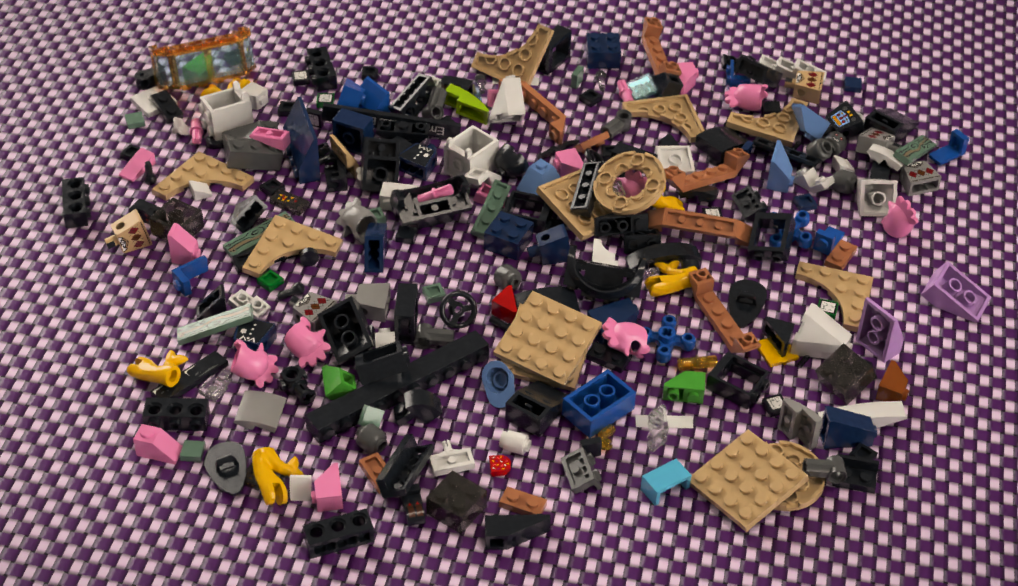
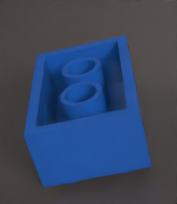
(598, 403)

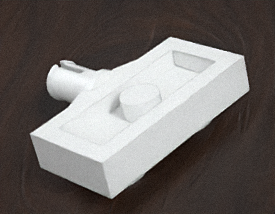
(451, 460)

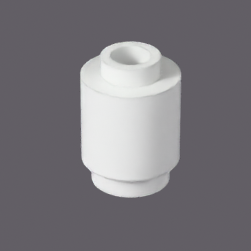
(515, 442)

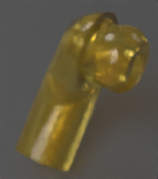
(604, 434)

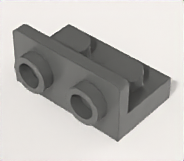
(581, 470)

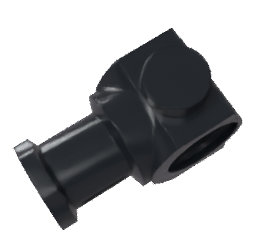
(294, 382)

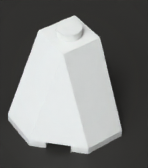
(509, 102)
(819, 335)

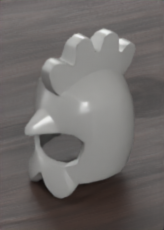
(355, 219)

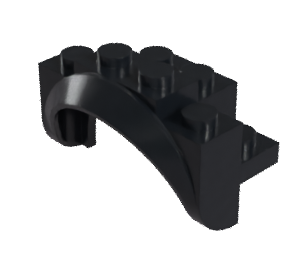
(434, 211)
(602, 279)

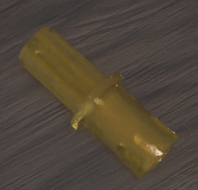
(696, 362)

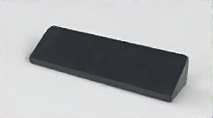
(793, 155)
(584, 196)

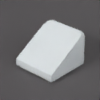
(841, 163)
(199, 190)
(300, 487)

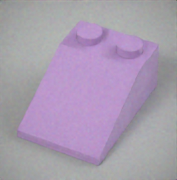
(956, 293)
(879, 331)

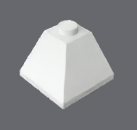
(874, 196)

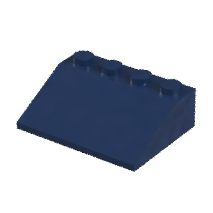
(303, 146)

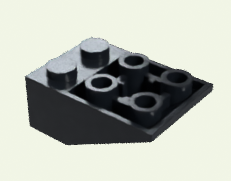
(890, 122)
(534, 407)

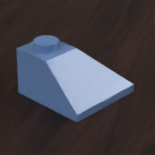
(809, 122)
(780, 170)
(537, 175)

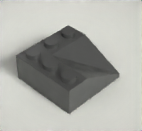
(247, 153)

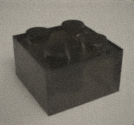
(177, 212)
(845, 373)
(456, 502)

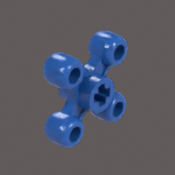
(803, 238)
(667, 339)

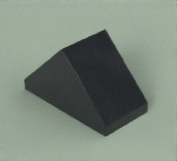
(247, 213)
(212, 304)
(778, 333)

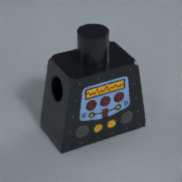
(844, 120)

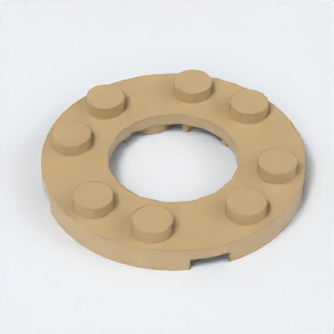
(619, 164)
(812, 489)

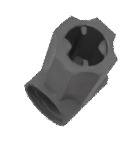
(435, 104)
(619, 124)
(428, 336)
(831, 468)

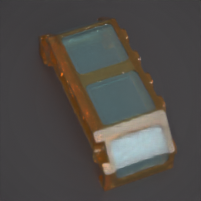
(203, 61)

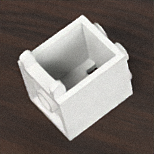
(225, 110)
(470, 150)

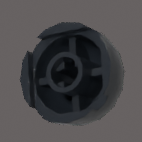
(509, 163)

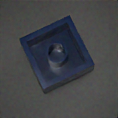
(603, 50)
(351, 128)
(508, 235)

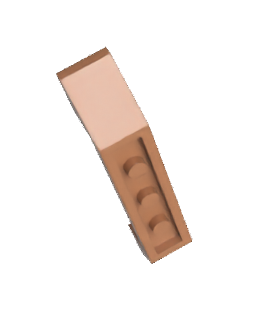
(650, 39)
(548, 111)
(733, 163)
(700, 224)
(702, 287)

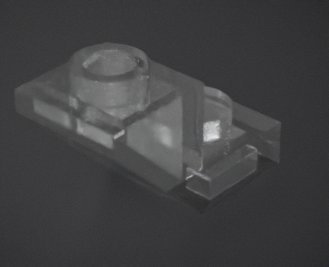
(659, 428)

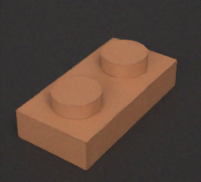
(597, 140)
(840, 255)
(372, 467)
(522, 502)

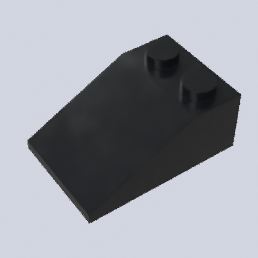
(346, 329)

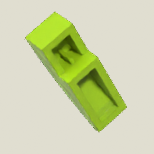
(466, 104)

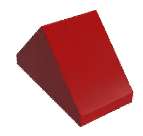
(504, 305)

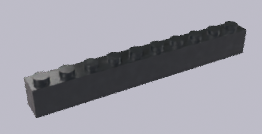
(385, 393)

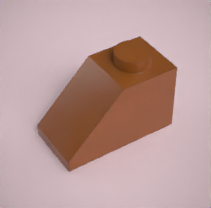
(893, 384)

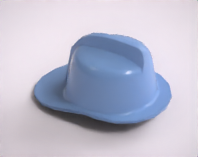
(498, 383)

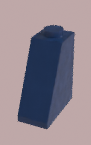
(375, 247)
(619, 311)
(846, 429)

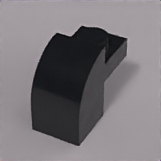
(418, 404)

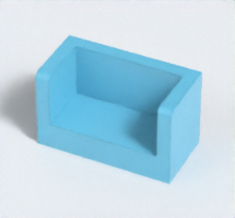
(664, 478)

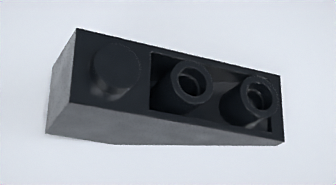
(618, 224)
(511, 530)

